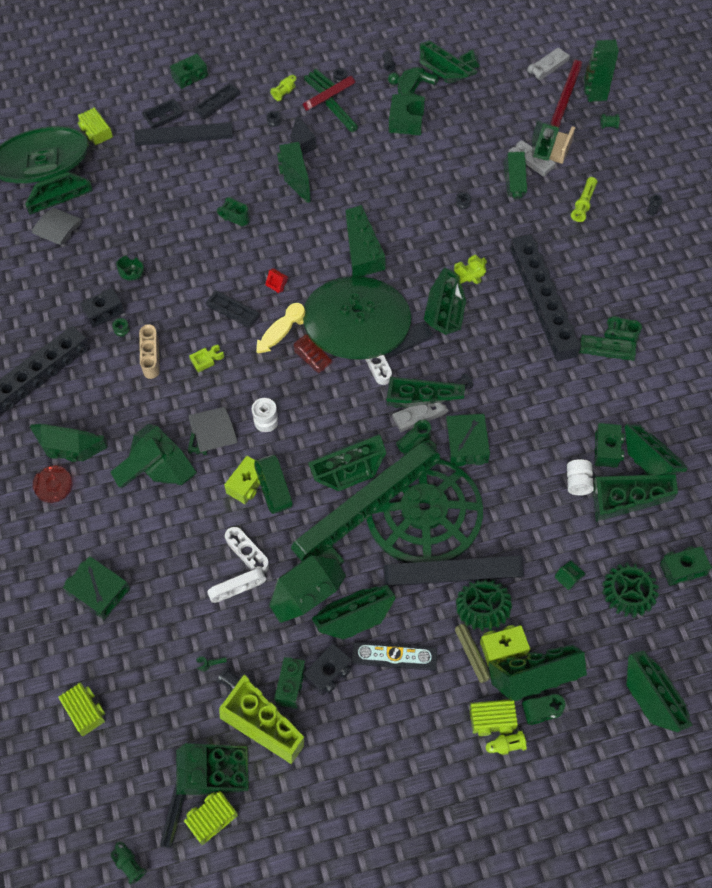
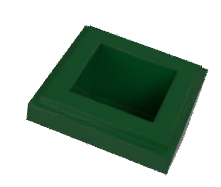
(471, 59)
(569, 575)

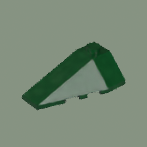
(414, 392)

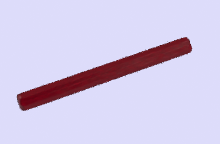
(566, 93)

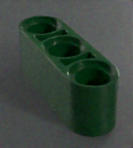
(273, 484)

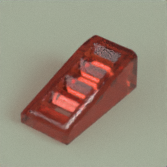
(303, 345)

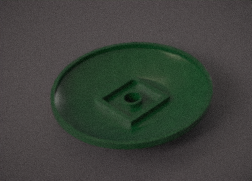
(41, 154)
(361, 334)

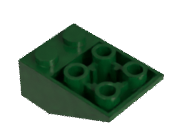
(211, 769)

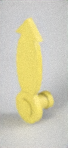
(281, 327)

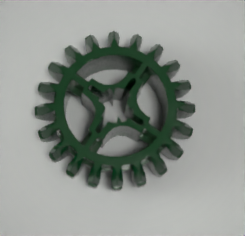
(621, 577)
(481, 611)

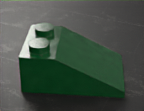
(294, 169)

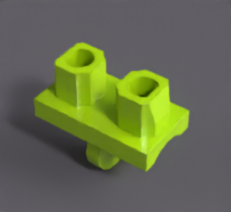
(473, 271)

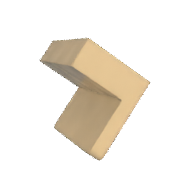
(562, 146)

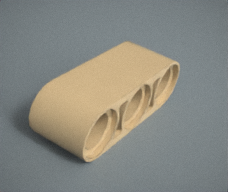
(149, 358)

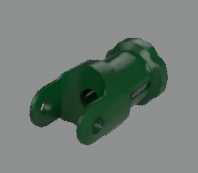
(127, 862)

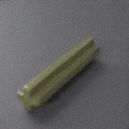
(472, 653)

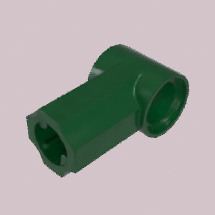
(414, 437)

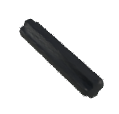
(172, 820)

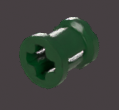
(609, 121)

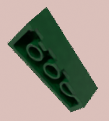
(538, 671)

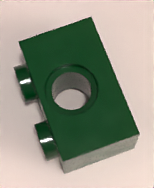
(189, 71)
(606, 455)
(677, 573)
(290, 683)

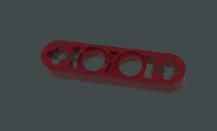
(328, 93)

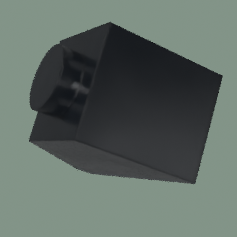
(303, 135)

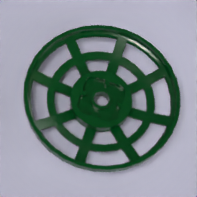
(429, 518)

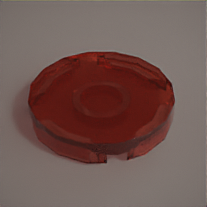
(52, 484)

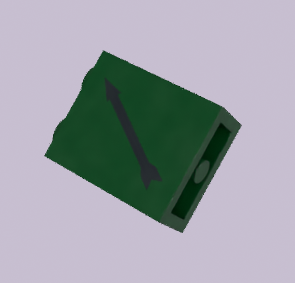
(467, 439)
(96, 588)

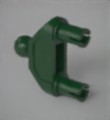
(411, 79)

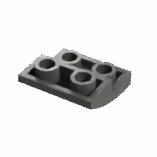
(56, 226)
(212, 429)

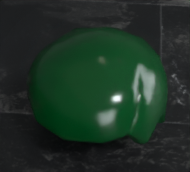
(130, 268)

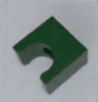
(403, 112)

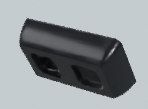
(160, 111)

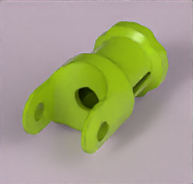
(283, 88)
(502, 744)

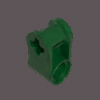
(234, 212)
(623, 329)
(540, 710)

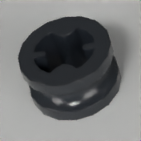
(339, 74)
(273, 122)
(463, 196)

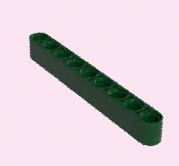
(366, 501)

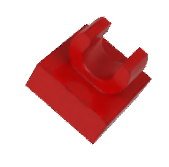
(276, 280)

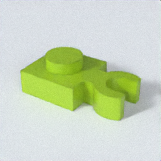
(204, 359)

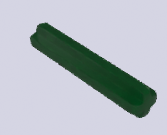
(341, 114)

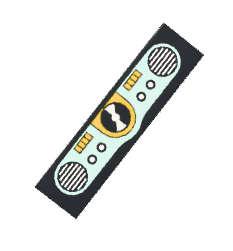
(394, 656)

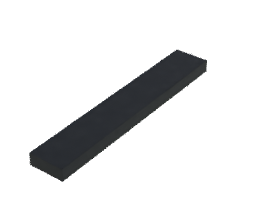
(183, 134)

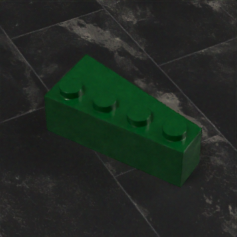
(600, 70)
(364, 248)
(628, 494)

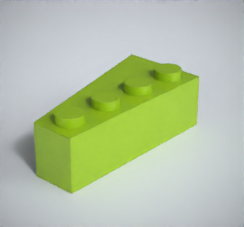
(259, 719)

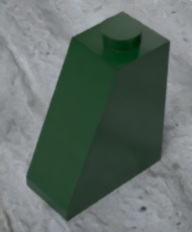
(543, 139)
(515, 174)

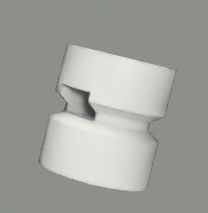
(265, 414)
(579, 477)

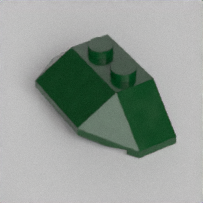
(444, 63)
(56, 191)
(446, 303)
(68, 443)
(651, 452)
(349, 463)
(172, 466)
(305, 587)
(354, 612)
(656, 693)

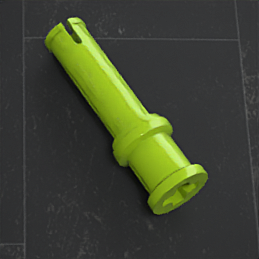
(583, 204)

